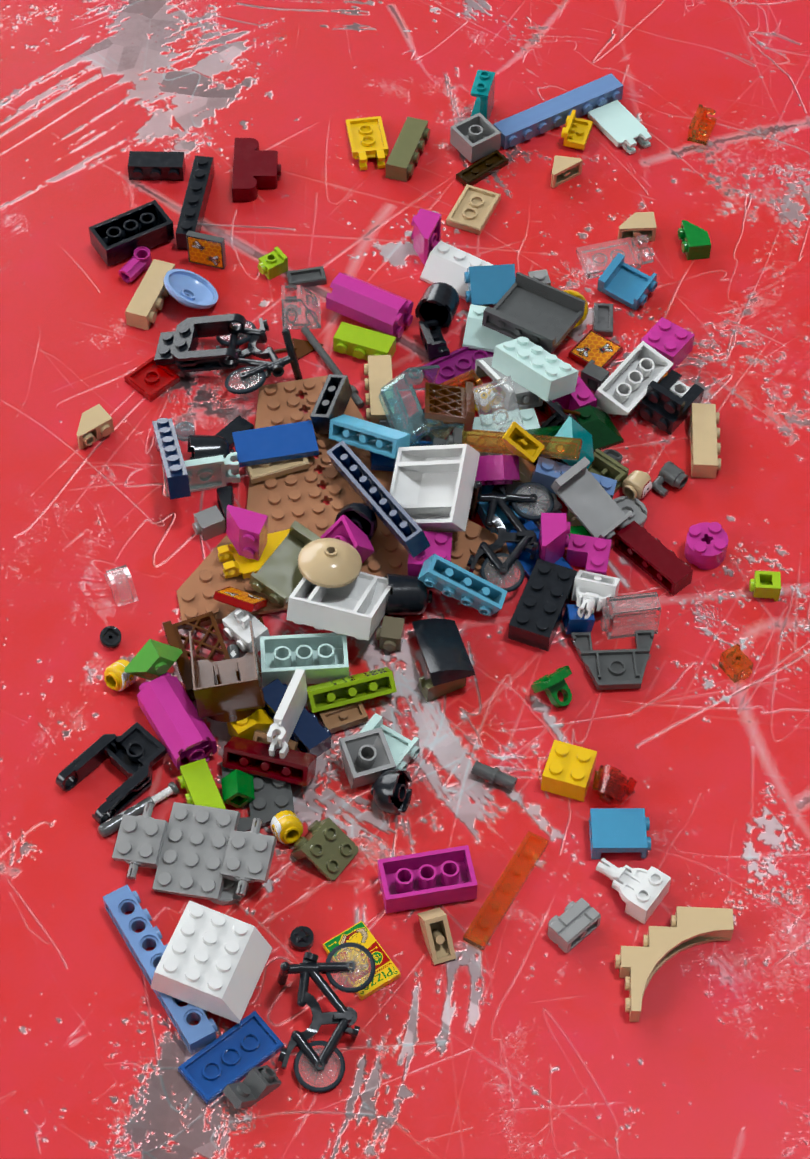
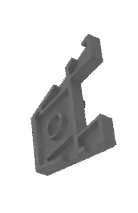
(615, 667)
(270, 798)

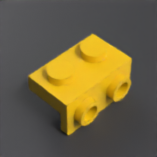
(576, 131)

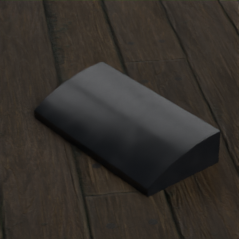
(442, 650)

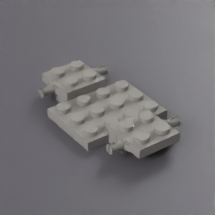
(195, 850)

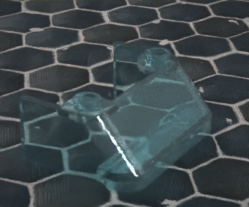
(405, 411)

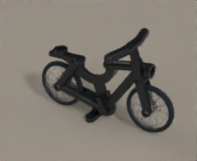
(253, 376)
(528, 502)
(350, 969)

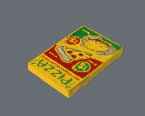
(385, 971)

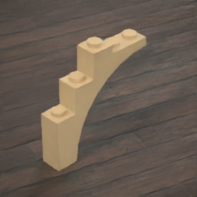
(687, 928)

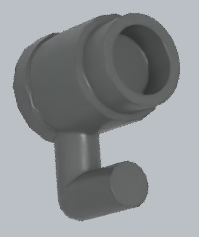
(672, 475)

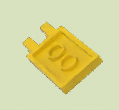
(367, 140)
(244, 565)

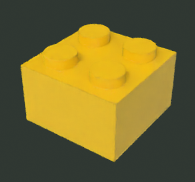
(568, 770)

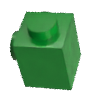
(237, 788)

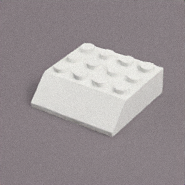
(436, 485)
(343, 610)
(212, 962)

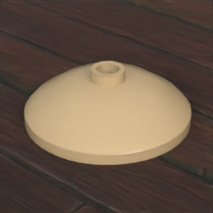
(329, 563)

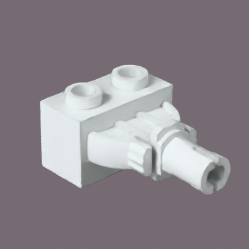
(591, 591)
(637, 887)

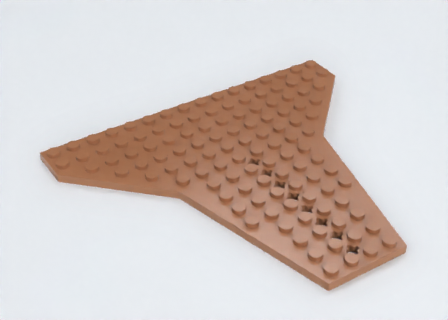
(300, 499)

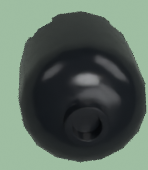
(438, 304)
(207, 446)
(408, 595)

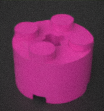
(706, 545)

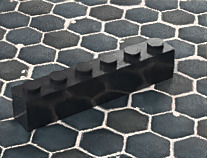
(195, 199)

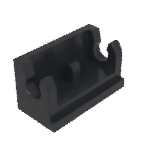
(433, 340)

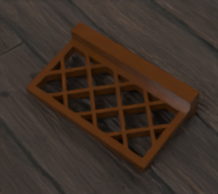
(454, 397)
(175, 640)

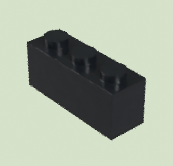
(156, 165)
(331, 402)

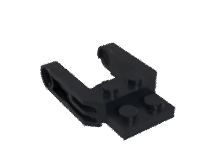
(181, 345)
(131, 754)

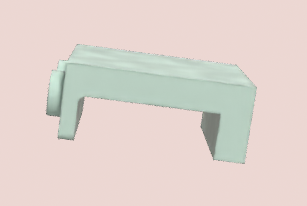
(401, 747)

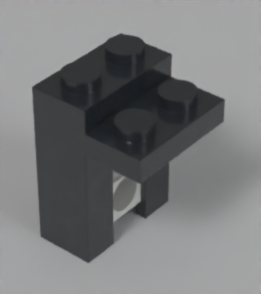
(669, 402)

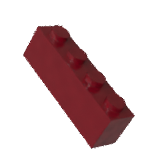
(653, 557)
(255, 759)

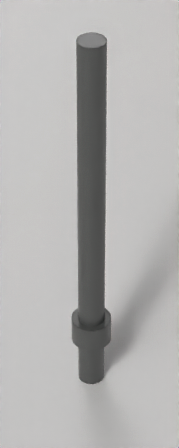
(330, 364)

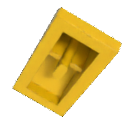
(522, 443)

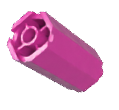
(369, 305)
(175, 720)

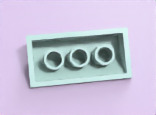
(480, 336)

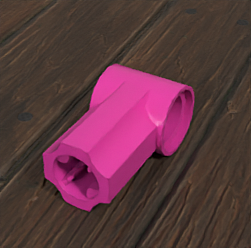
(136, 265)

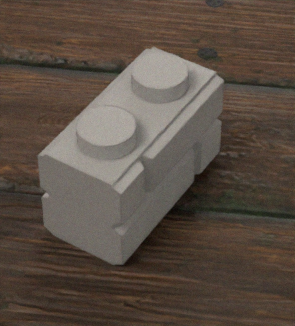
(573, 925)

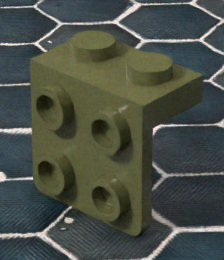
(326, 848)

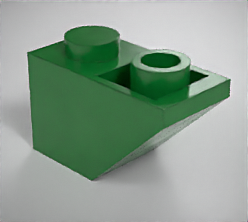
(695, 241)

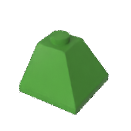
(153, 660)

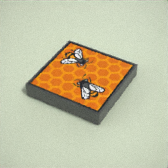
(206, 249)

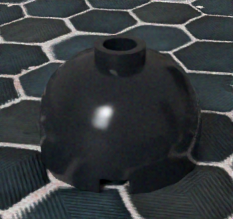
(361, 516)
(392, 791)

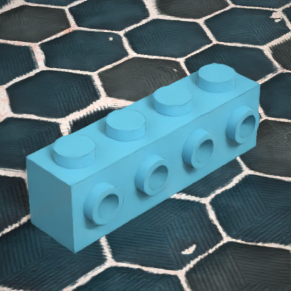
(368, 435)
(462, 585)

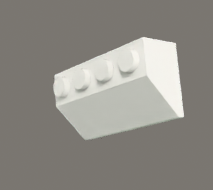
(448, 266)
(631, 379)

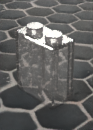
(630, 613)

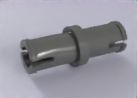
(494, 775)

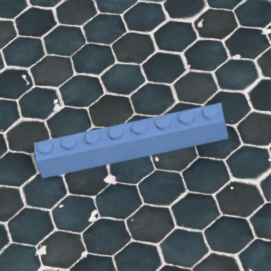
(555, 111)

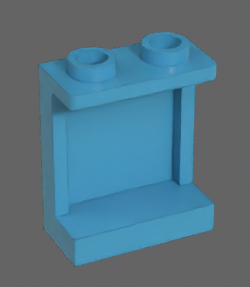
(488, 283)
(626, 283)
(618, 831)

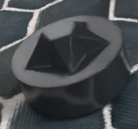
(110, 637)
(302, 938)

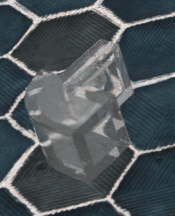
(121, 585)

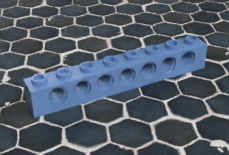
(124, 900)

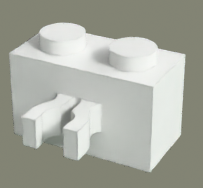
(238, 628)

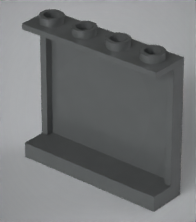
(535, 312)

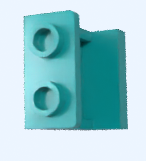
(483, 89)

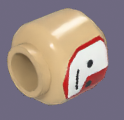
(637, 485)

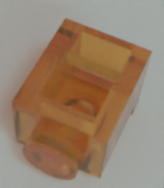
(735, 663)

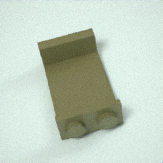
(281, 572)

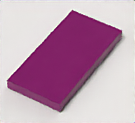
(458, 363)

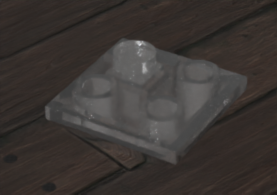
(300, 308)

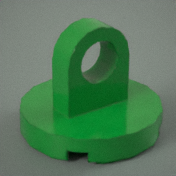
(552, 684)

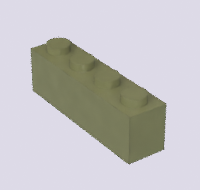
(407, 149)

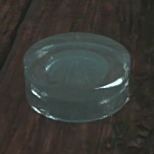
(184, 429)

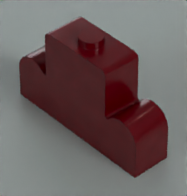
(253, 170)

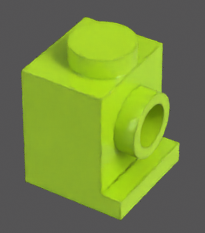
(273, 264)
(766, 584)

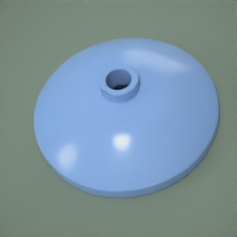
(190, 289)

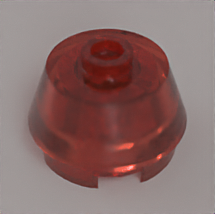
(613, 785)

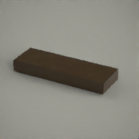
(482, 168)

